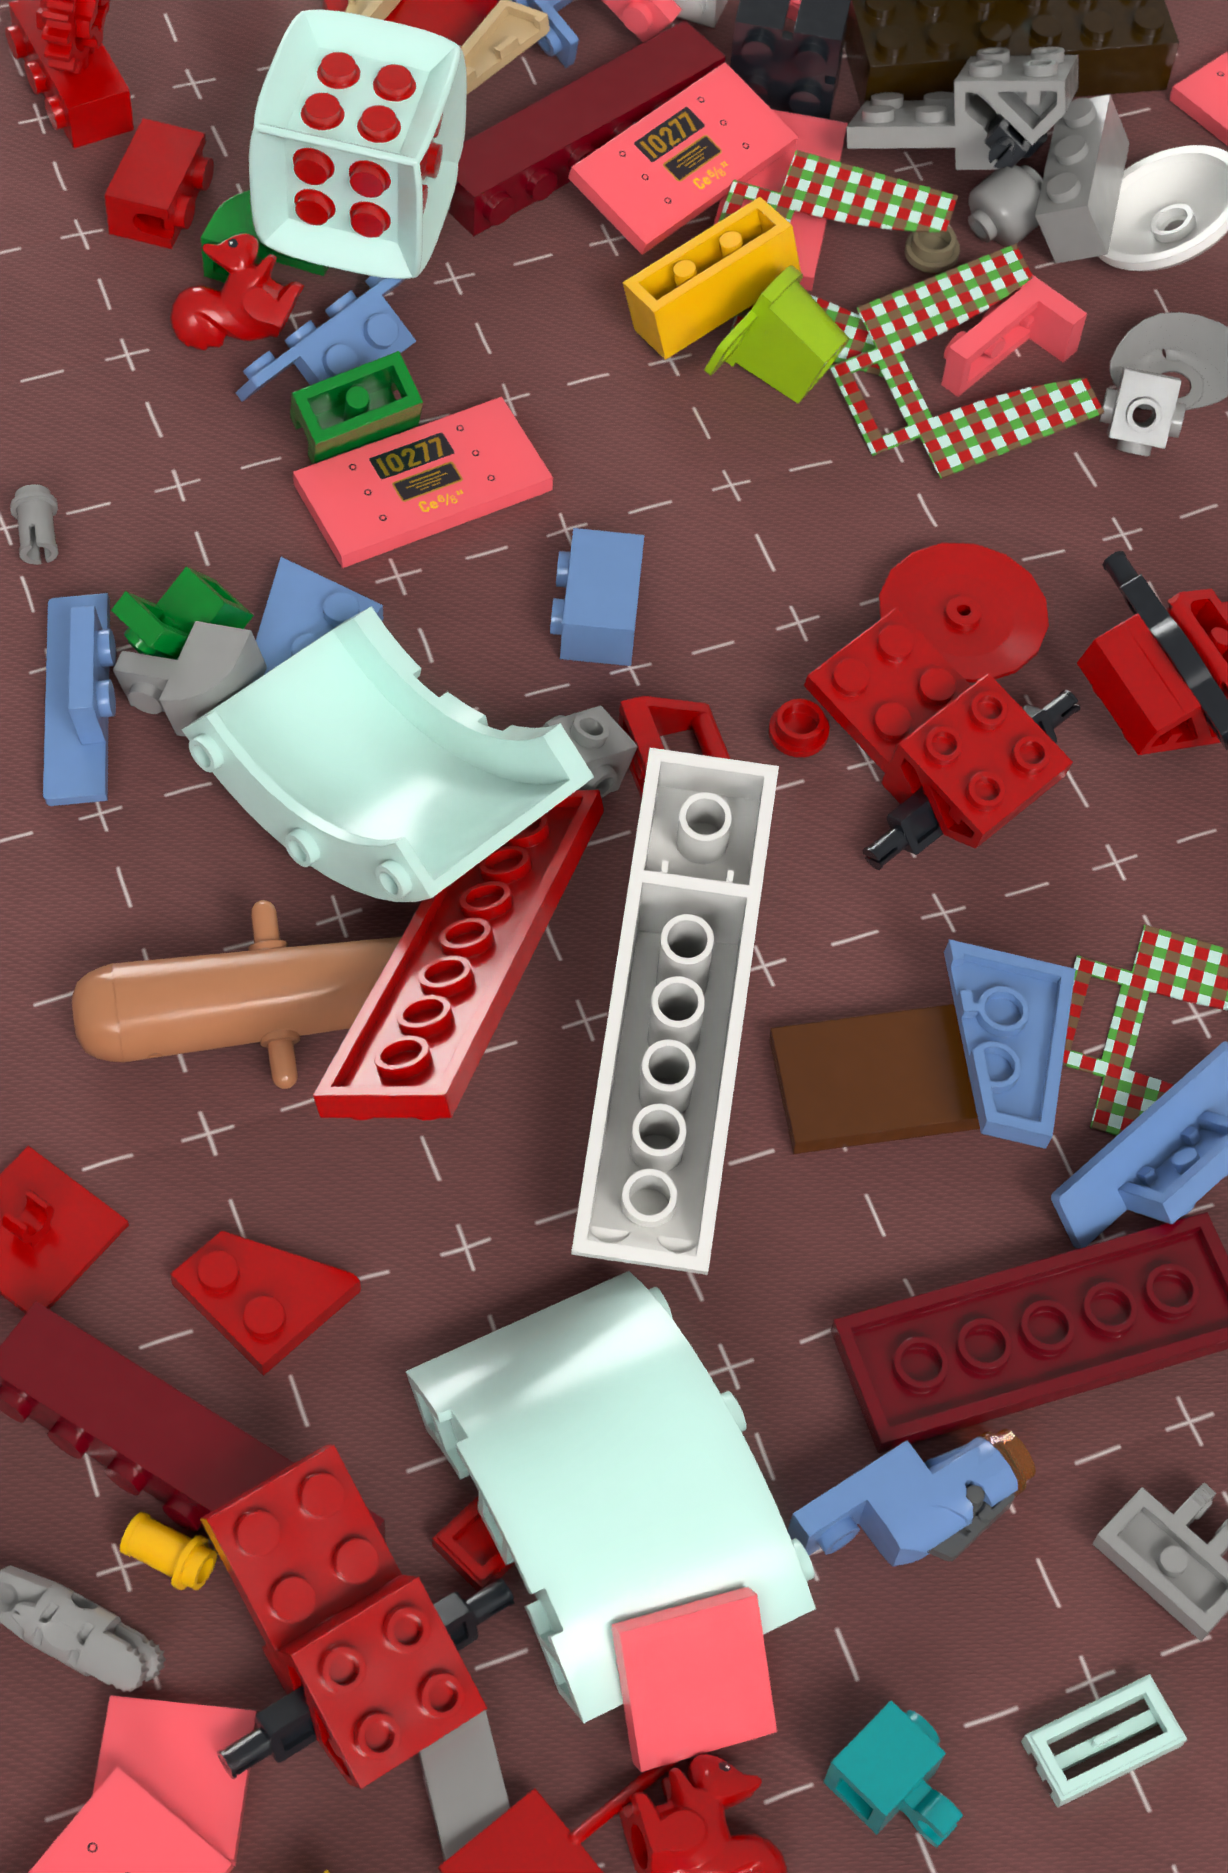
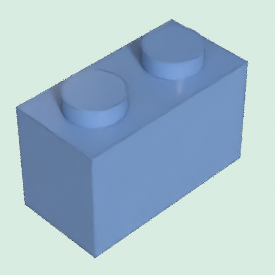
(600, 596)

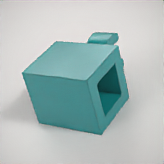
(889, 1772)

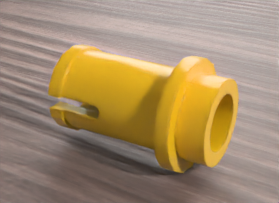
(169, 1551)

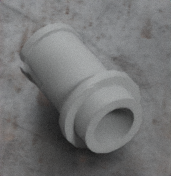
(35, 512)

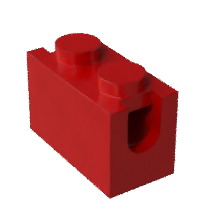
(158, 184)

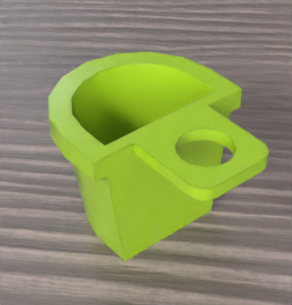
(783, 339)

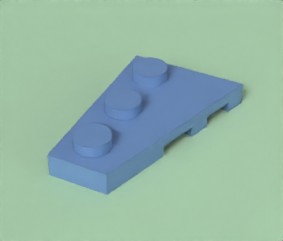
(1012, 1037)

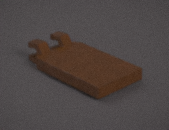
(873, 1078)

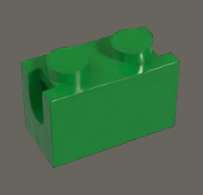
(356, 407)

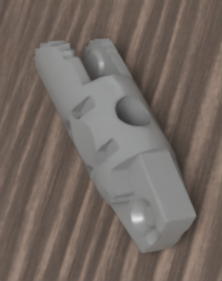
(76, 1630)

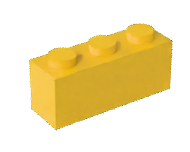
(710, 277)

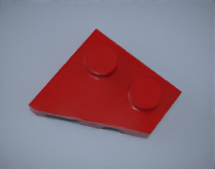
(262, 1295)

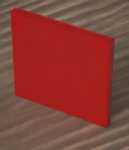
(48, 1231)

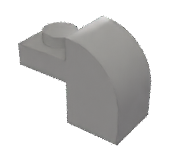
(209, 670)

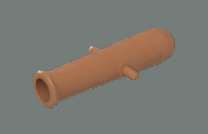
(228, 998)

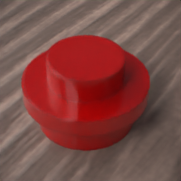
(799, 728)

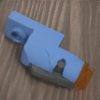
(917, 1505)

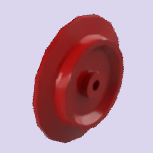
(970, 606)

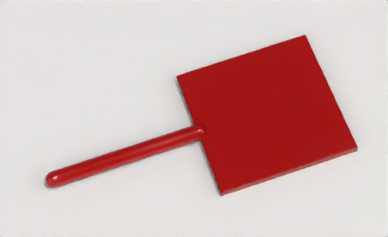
(536, 1839)

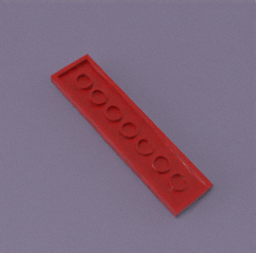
(456, 975)

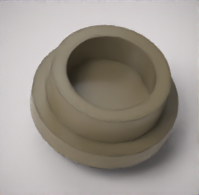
(932, 250)

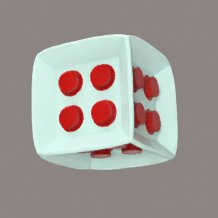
(357, 143)

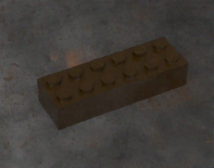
(926, 43)

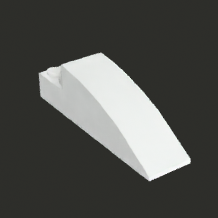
(676, 1013)

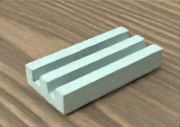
(1052, 1767)

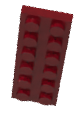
(1037, 1332)

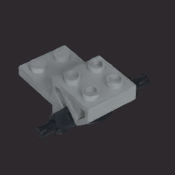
(991, 119)

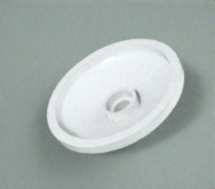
(1170, 208)

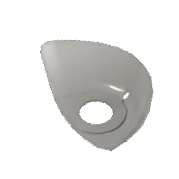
(1192, 348)

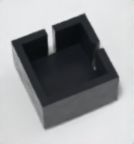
(796, 68)

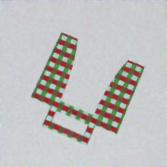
(852, 197)
(975, 430)
(1164, 966)

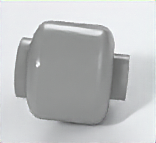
(1005, 205)

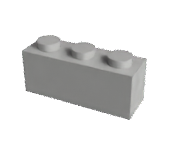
(1083, 180)

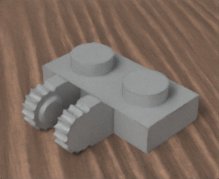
(1170, 1558)

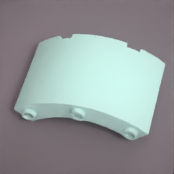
(375, 769)
(609, 1476)

